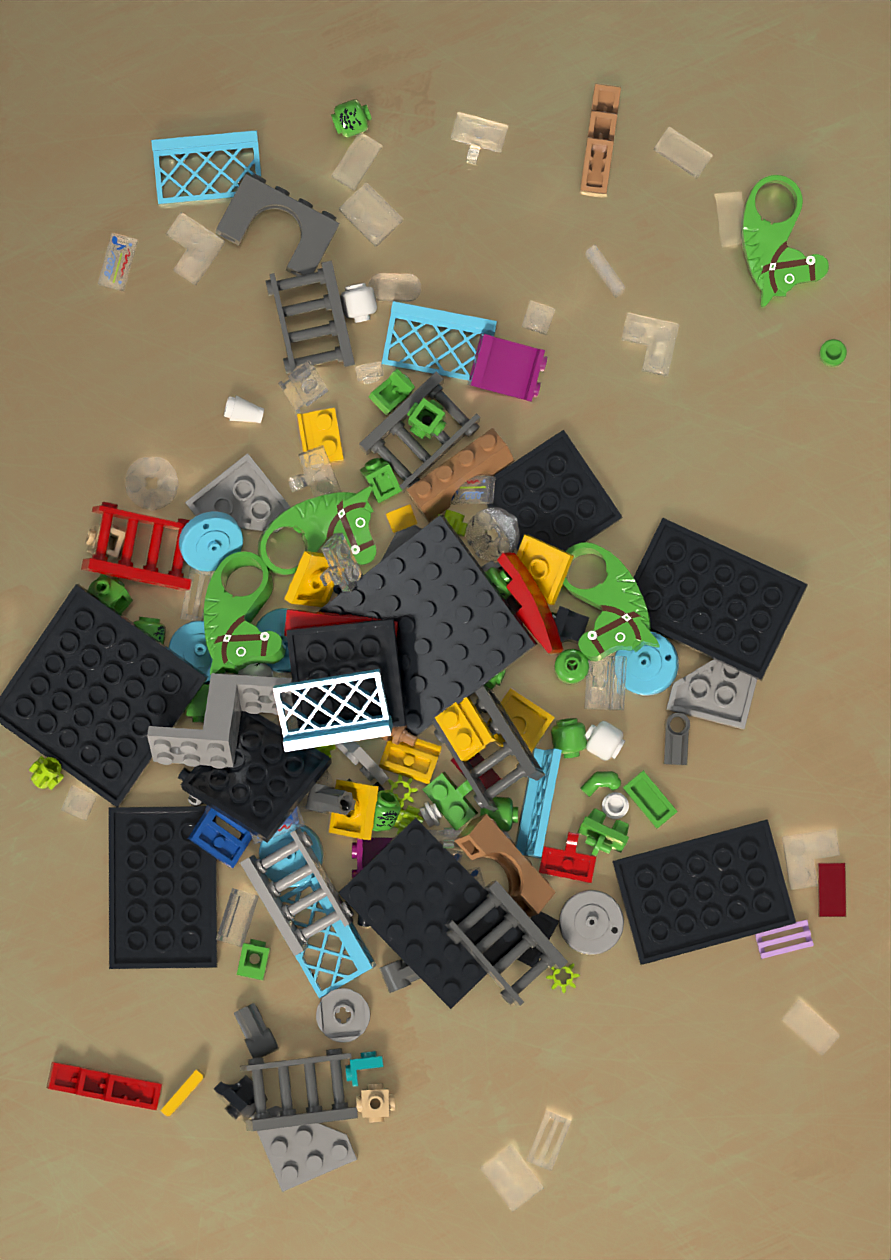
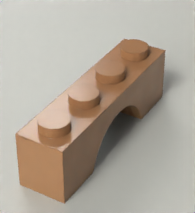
(483, 456)
(526, 885)

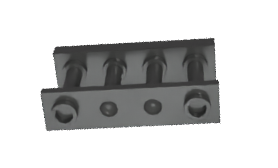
(330, 301)
(394, 424)
(513, 745)
(532, 938)
(288, 1115)

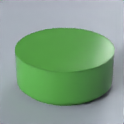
(833, 353)

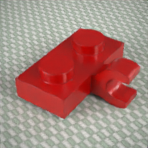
(567, 862)

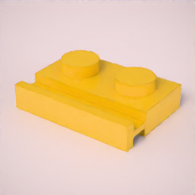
(321, 429)
(465, 729)
(411, 761)

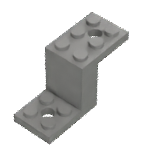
(218, 739)

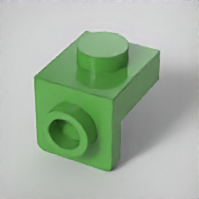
(392, 392)

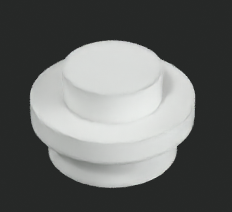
(615, 805)
(431, 814)

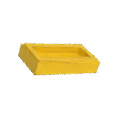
(184, 1091)

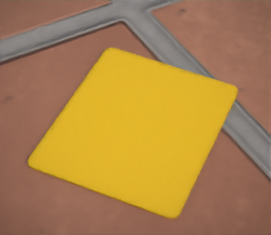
(401, 518)

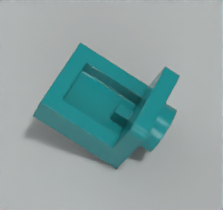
(367, 1061)

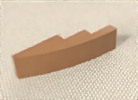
(600, 138)

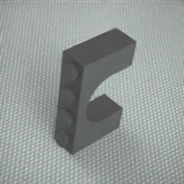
(255, 197)

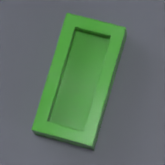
(650, 799)

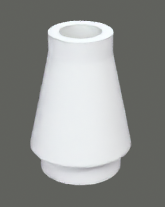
(242, 410)

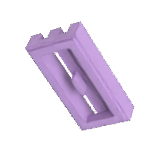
(806, 933)

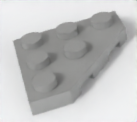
(243, 494)
(714, 694)
(304, 1151)

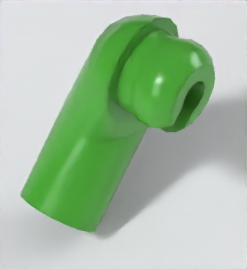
(601, 779)

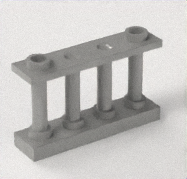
(283, 914)

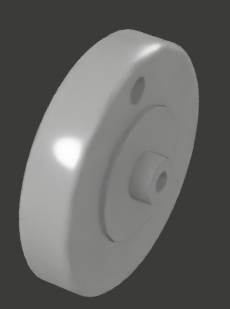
(591, 922)

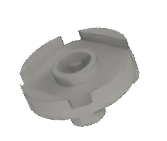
(331, 1005)

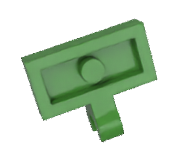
(451, 800)

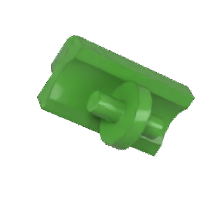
(601, 836)

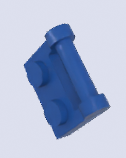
(219, 841)

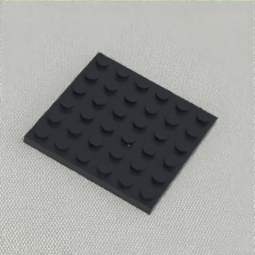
(449, 617)
(95, 692)

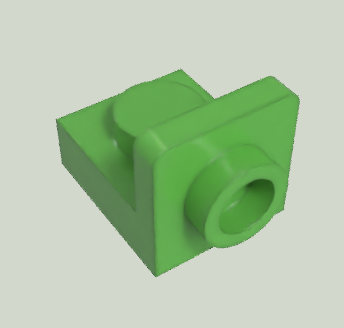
(381, 479)

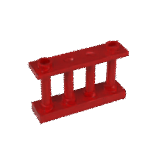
(124, 567)

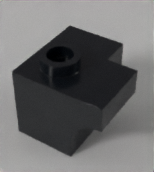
(570, 624)
(238, 1098)

